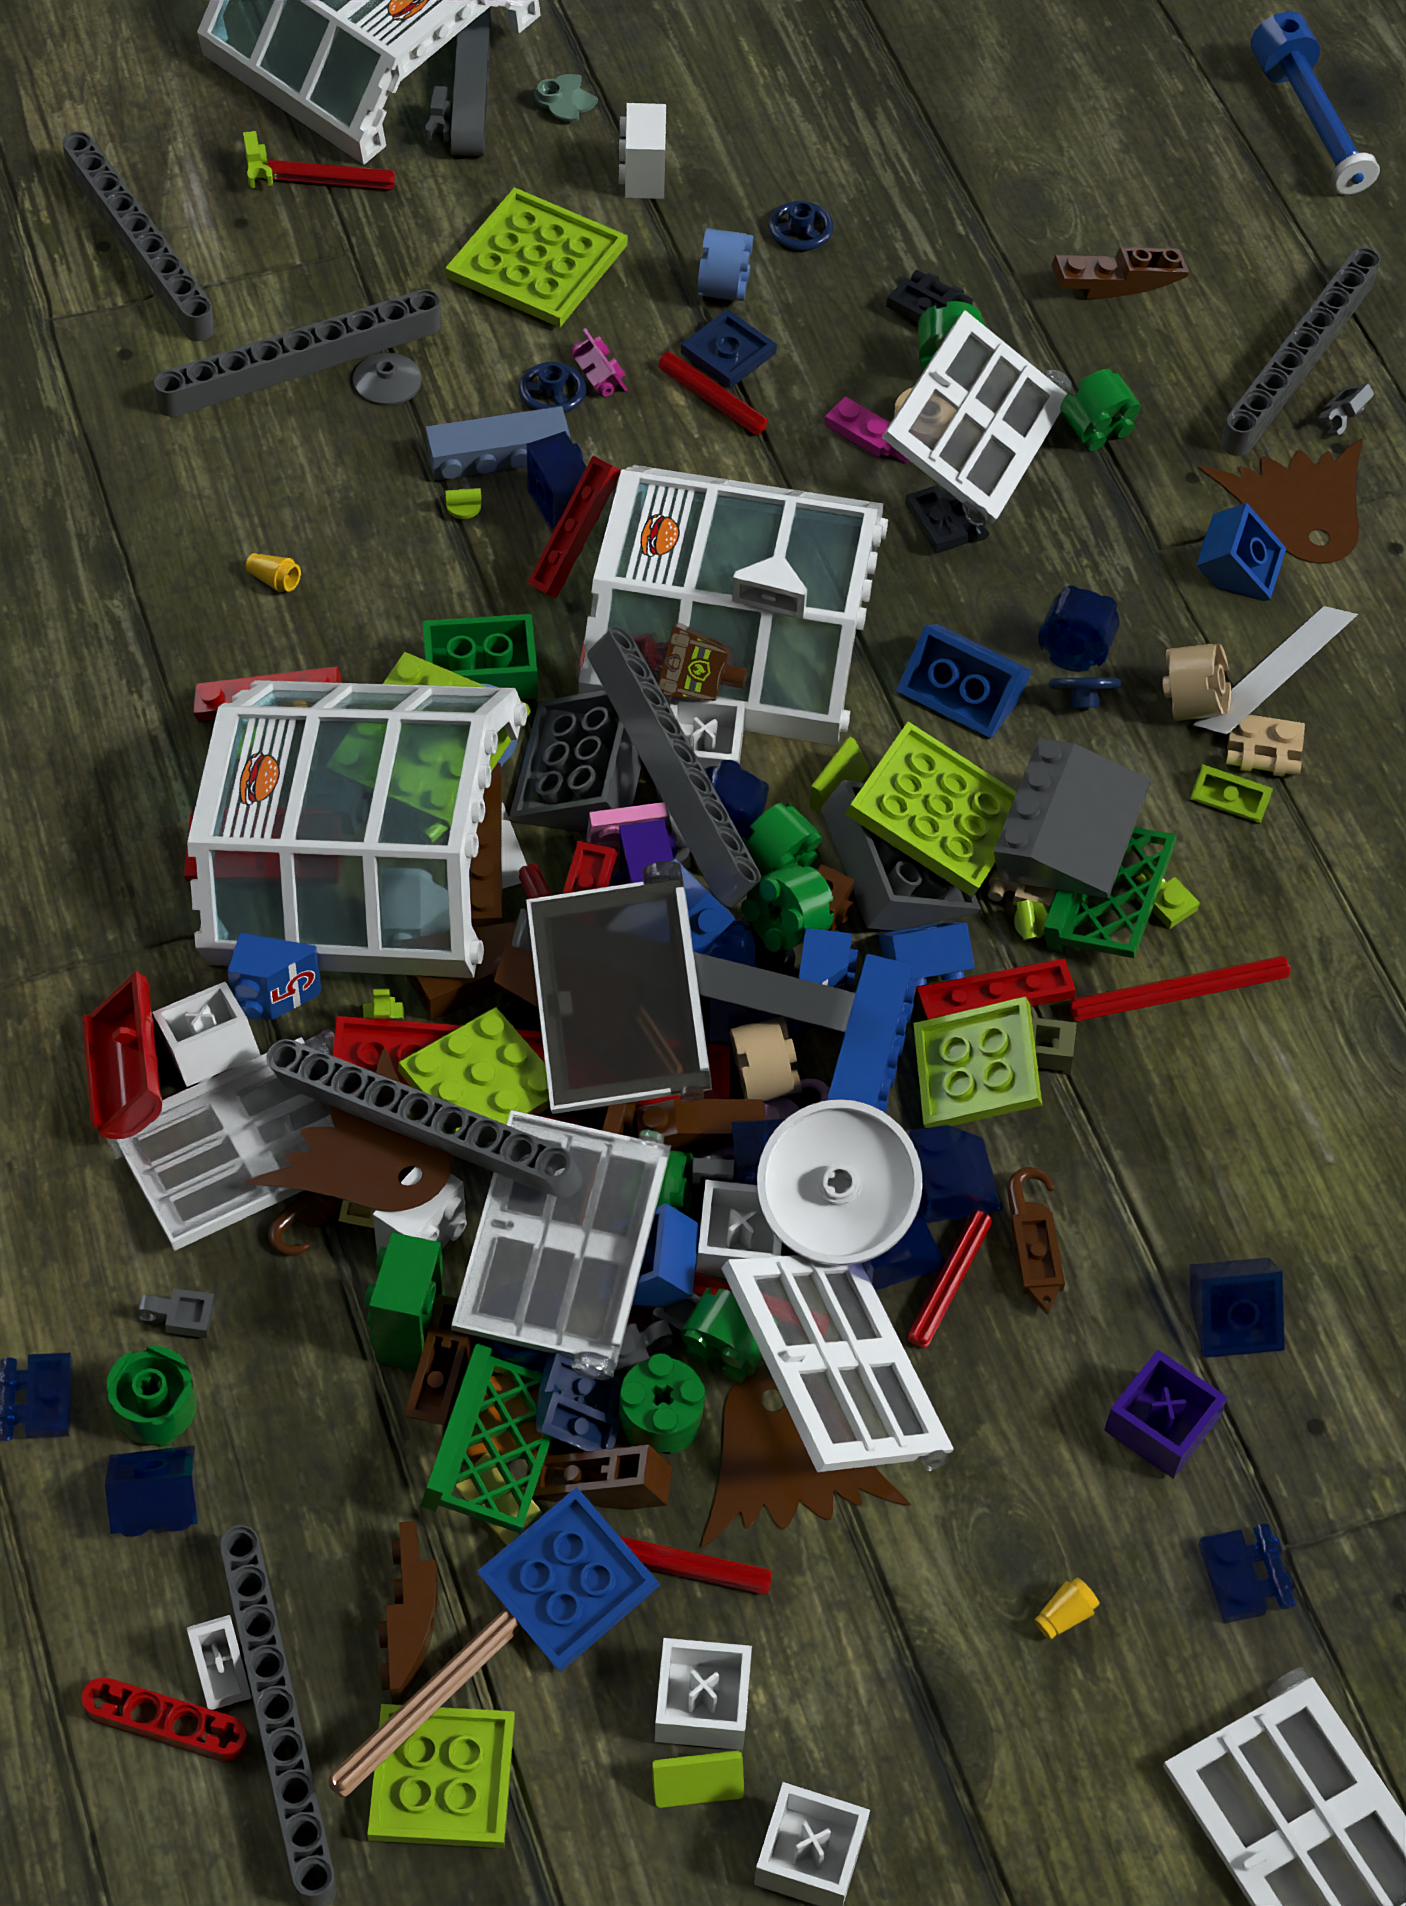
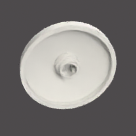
(839, 1182)

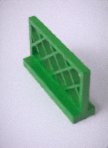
(1066, 906)
(458, 1438)

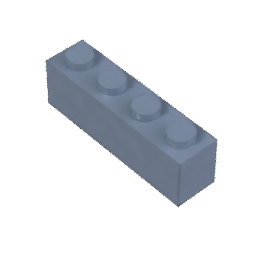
(489, 442)

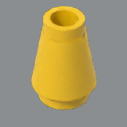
(275, 571)
(1067, 1608)

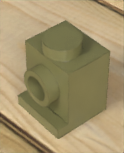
(1054, 1044)

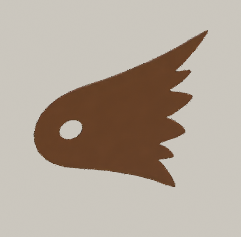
(1303, 501)
(362, 1162)
(771, 1466)

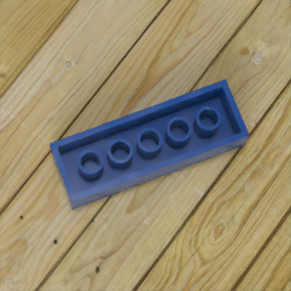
(875, 1033)

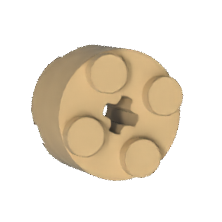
(1197, 681)
(765, 1059)

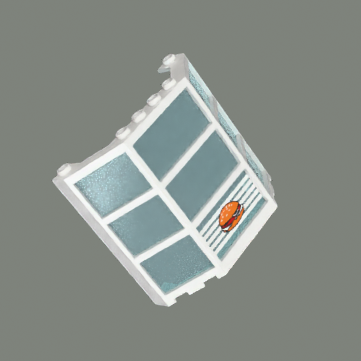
(338, 57)
(674, 561)
(347, 822)

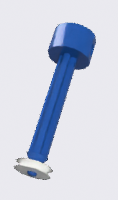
(1288, 53)

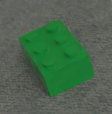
(486, 650)
(404, 1299)

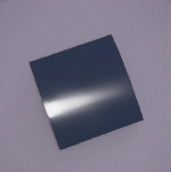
(577, 1407)

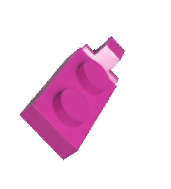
(861, 428)

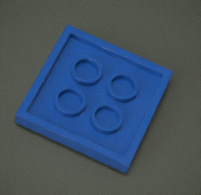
(568, 1579)

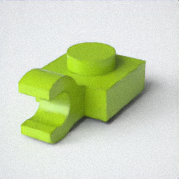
(256, 160)
(1172, 902)
(383, 1007)

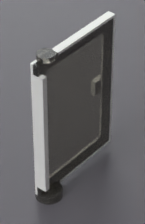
(619, 993)

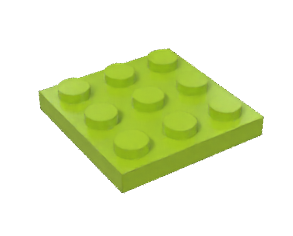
(977, 1064)
(481, 1069)
(446, 1780)

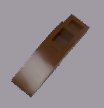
(1128, 273)
(412, 1616)

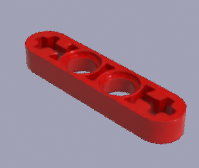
(161, 1726)

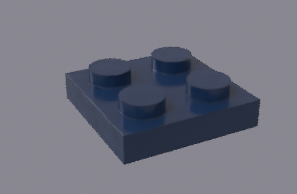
(728, 348)

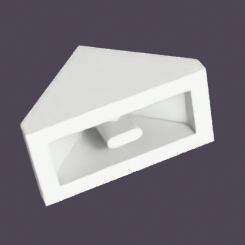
(771, 587)
(219, 1662)

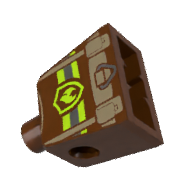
(698, 666)

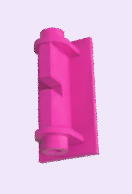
(607, 373)

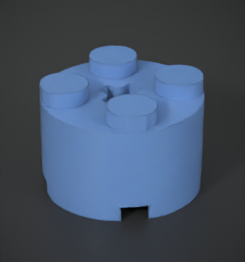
(725, 265)

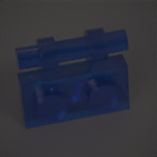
(47, 1396)
(1234, 1577)

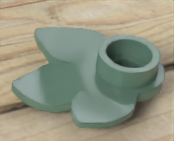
(564, 97)

